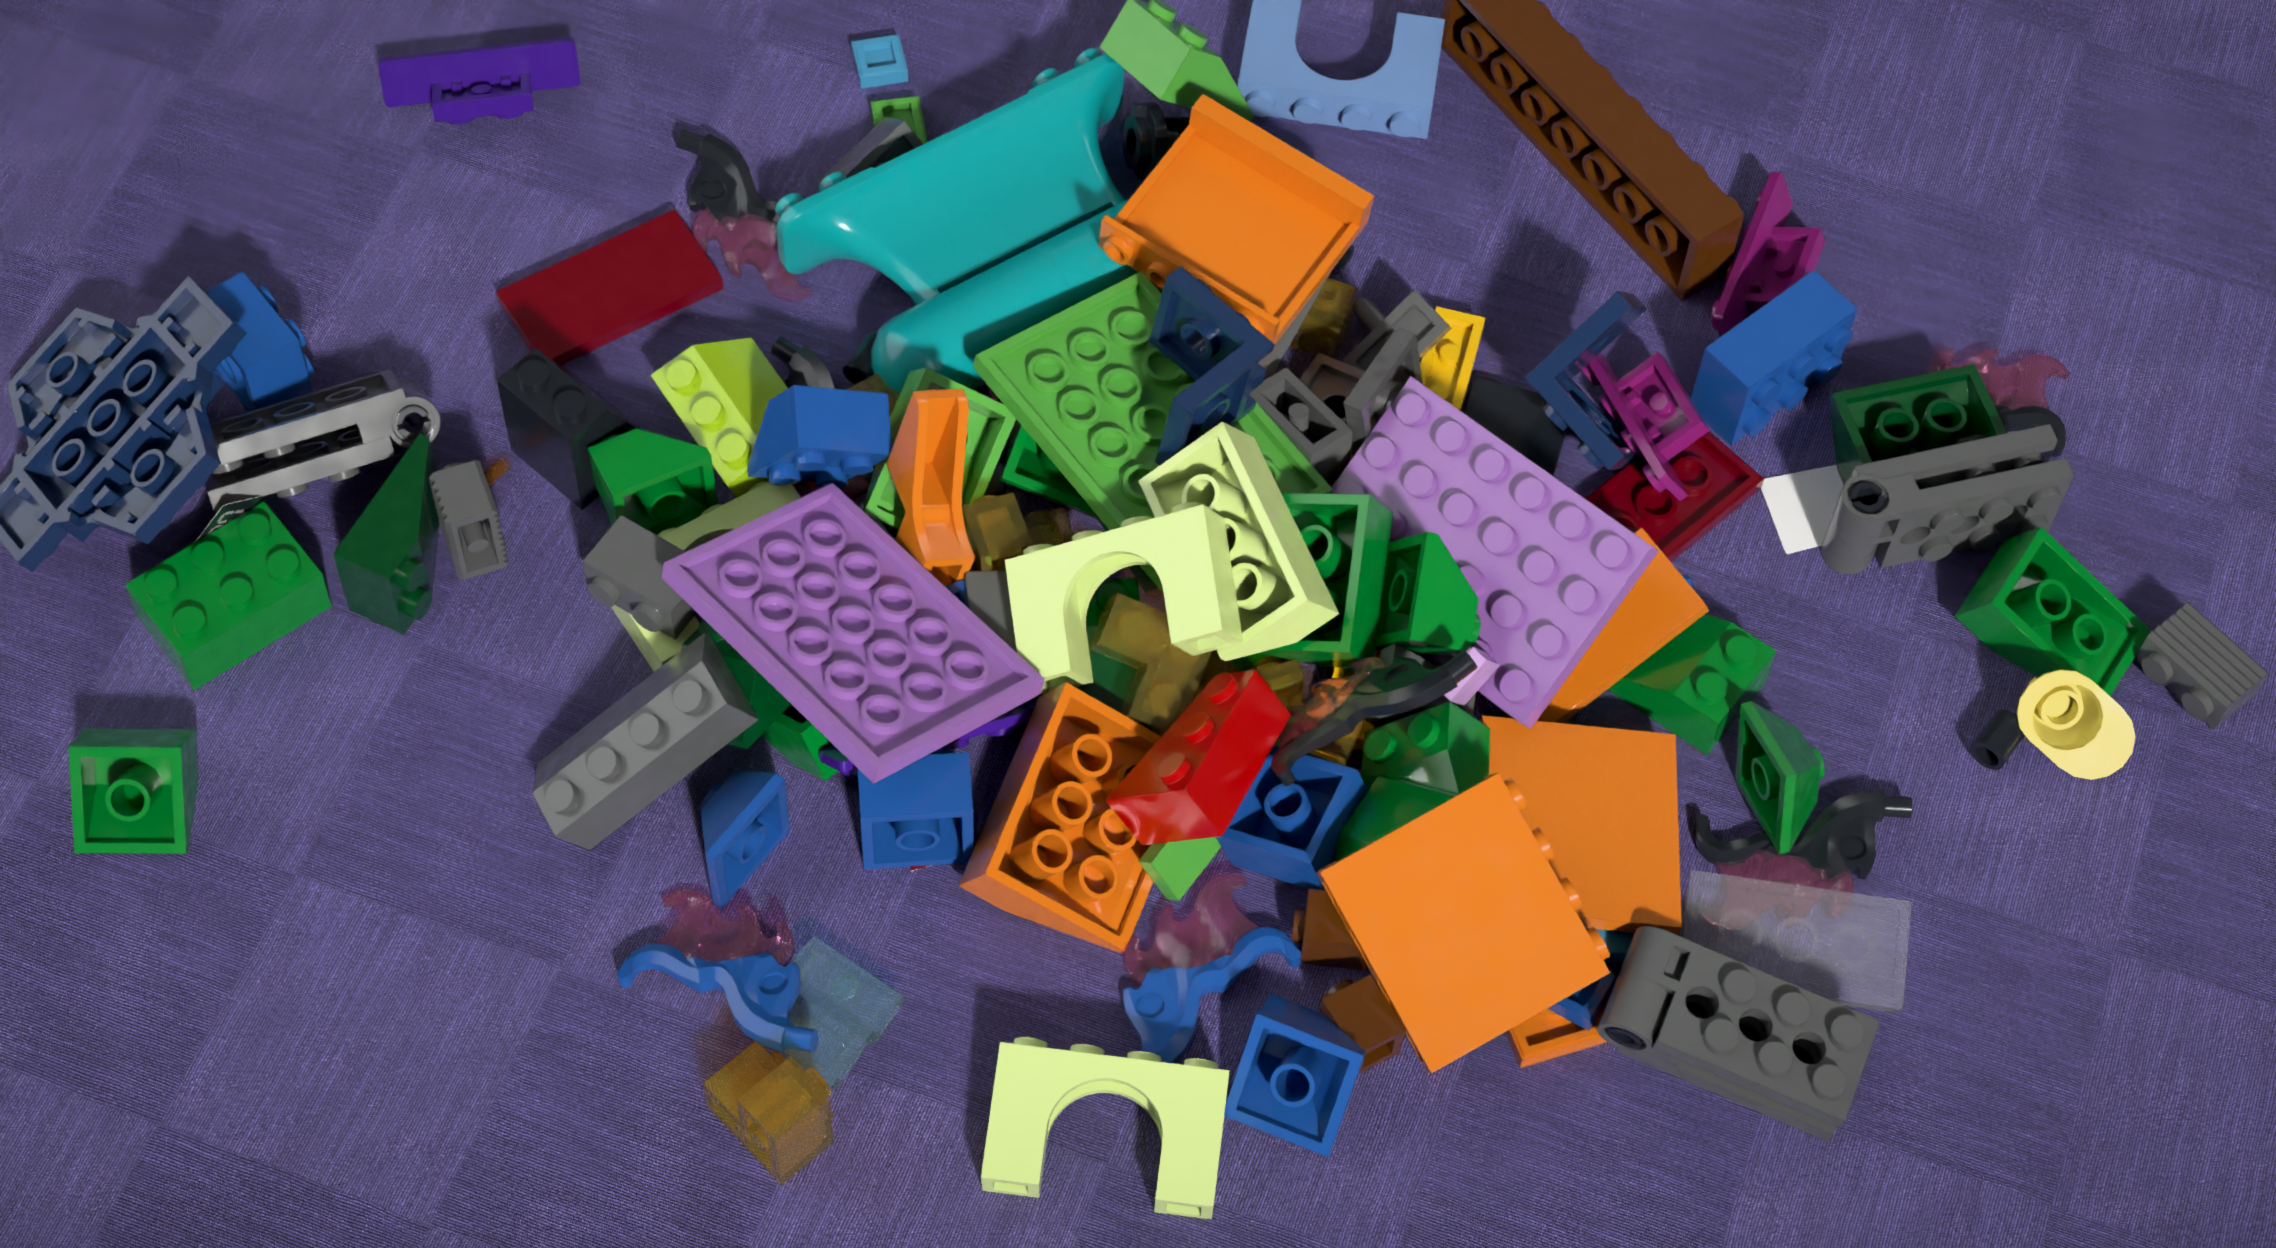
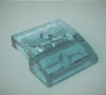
(843, 1005)

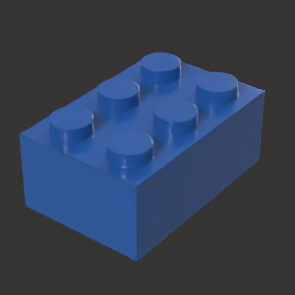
(1773, 358)

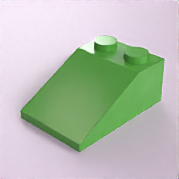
(1170, 57)
(986, 436)

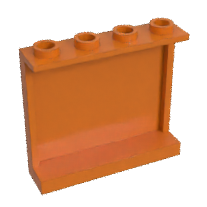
(1239, 217)
(1606, 812)
(1465, 921)

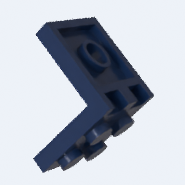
(1215, 350)
(1565, 399)

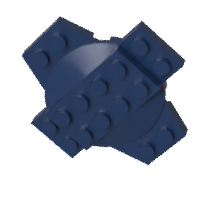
(115, 424)

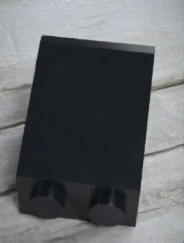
(553, 422)

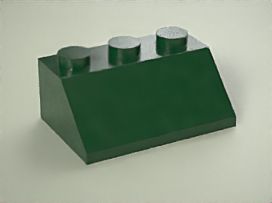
(1911, 416)

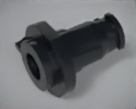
(1149, 137)

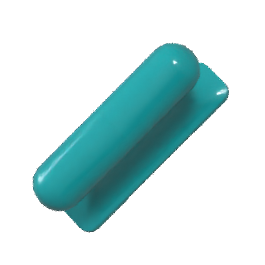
(976, 224)

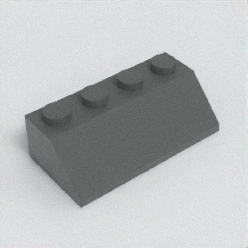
(642, 745)

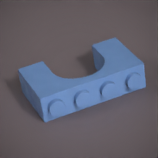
(1388, 101)

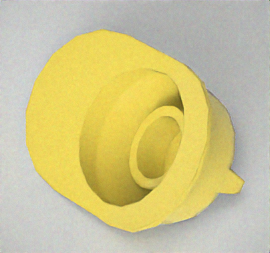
(2076, 724)

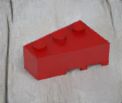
(1203, 762)

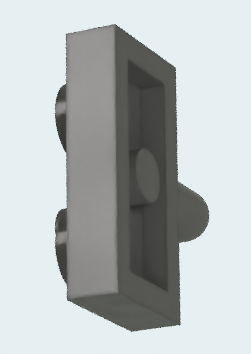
(1411, 314)

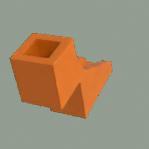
(929, 481)

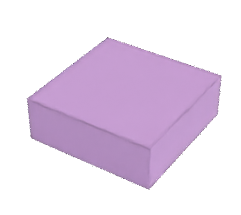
(1473, 682)

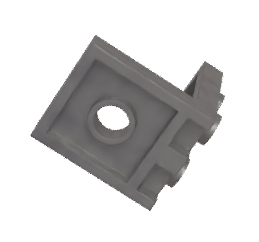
(1367, 392)

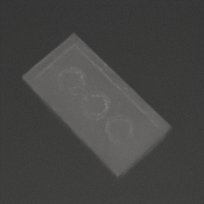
(1810, 936)

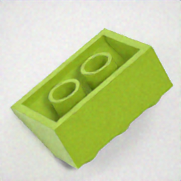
(722, 399)

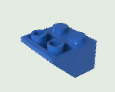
(821, 436)

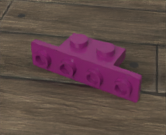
(1768, 258)
(1656, 415)

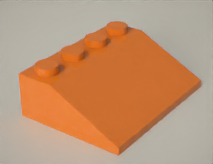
(1052, 838)

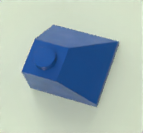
(742, 828)
(1295, 1075)

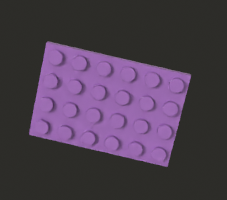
(1527, 543)
(853, 631)

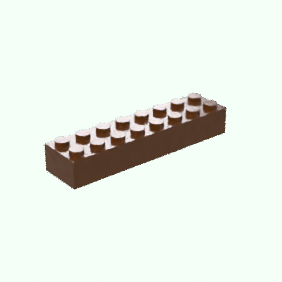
(1597, 138)

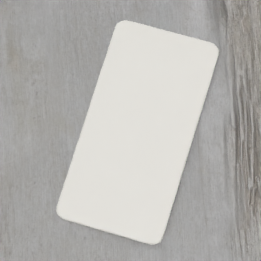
(1802, 505)

